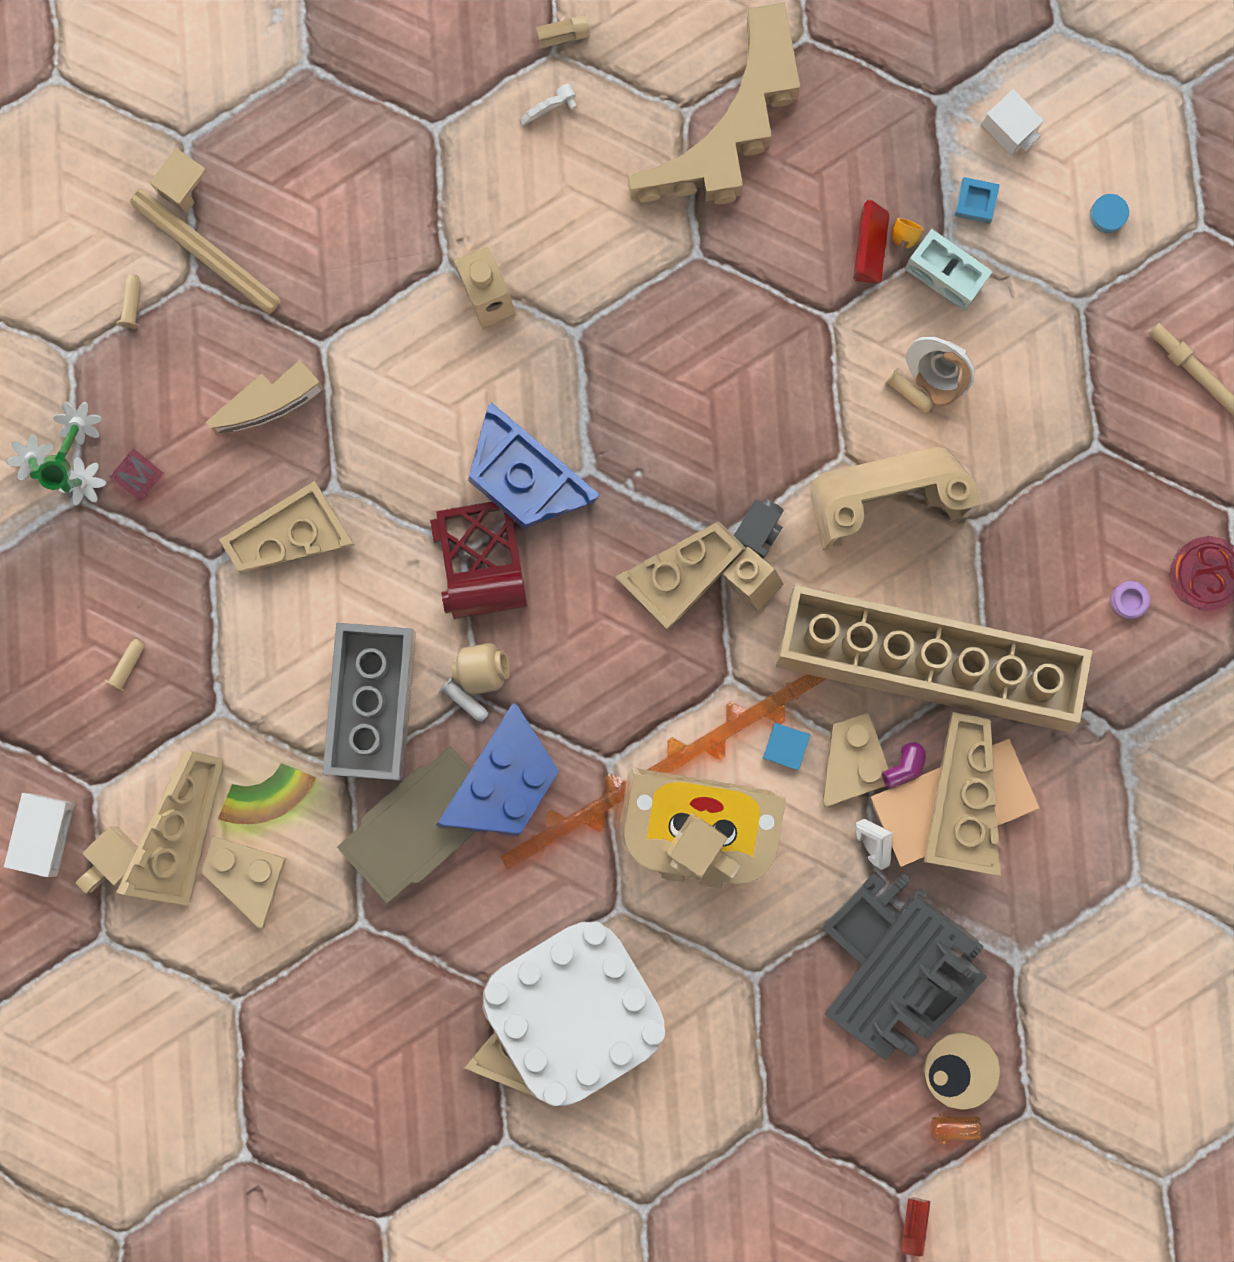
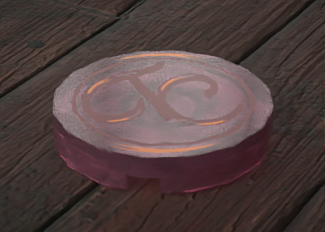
(1204, 573)

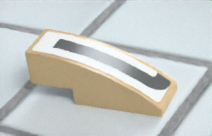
(266, 401)

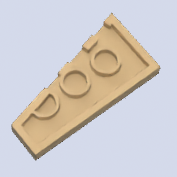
(964, 811)

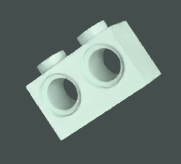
(948, 270)

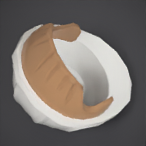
(940, 369)

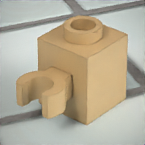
(753, 578)
(698, 847)
(111, 858)

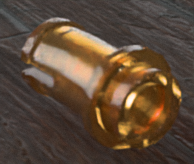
(955, 1128)

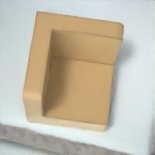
(178, 179)

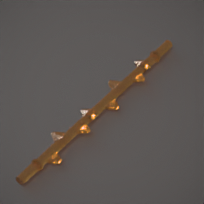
(677, 755)

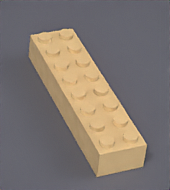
(934, 659)

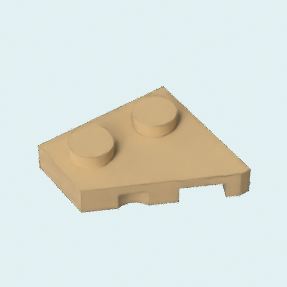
(853, 760)
(244, 876)

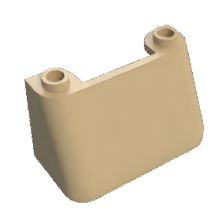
(840, 493)

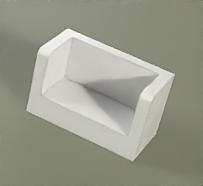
(39, 835)

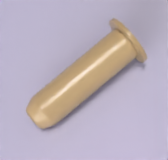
(130, 303)
(909, 391)
(126, 664)

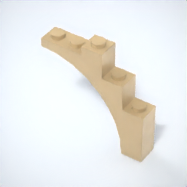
(745, 127)

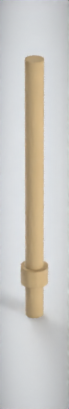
(1182, 355)

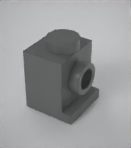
(760, 526)

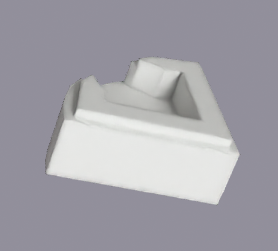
(876, 841)

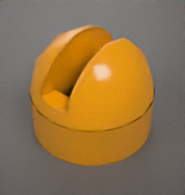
(907, 231)

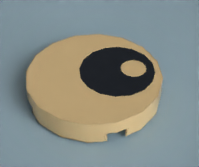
(961, 1070)

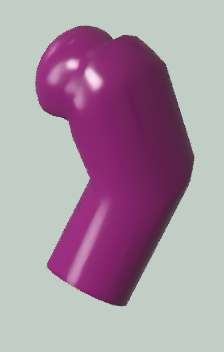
(910, 766)

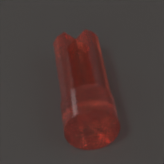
(915, 1226)

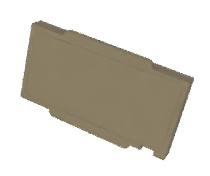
(400, 833)

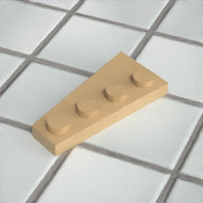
(174, 838)

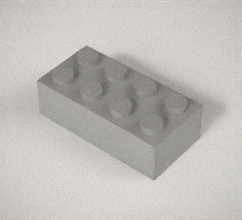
(369, 701)

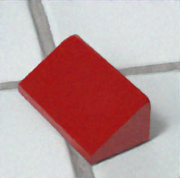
(871, 243)

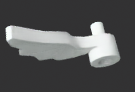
(565, 95)

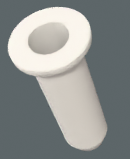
(464, 700)

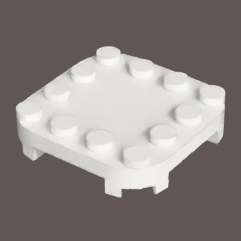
(573, 1013)

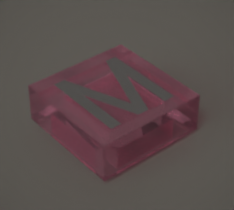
(136, 474)

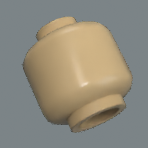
(481, 668)

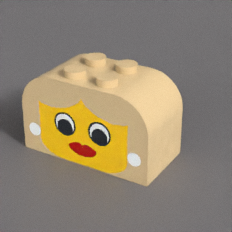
(661, 802)

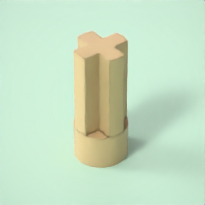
(563, 31)

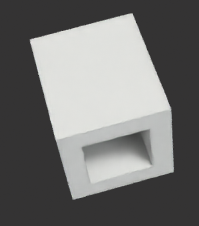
(1013, 123)

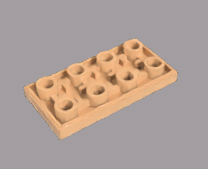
(910, 806)

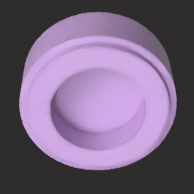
(1130, 600)

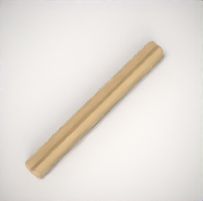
(205, 251)

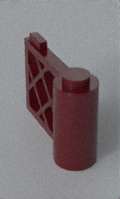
(479, 589)

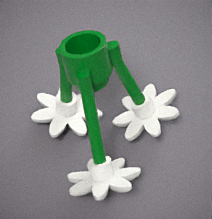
(55, 471)

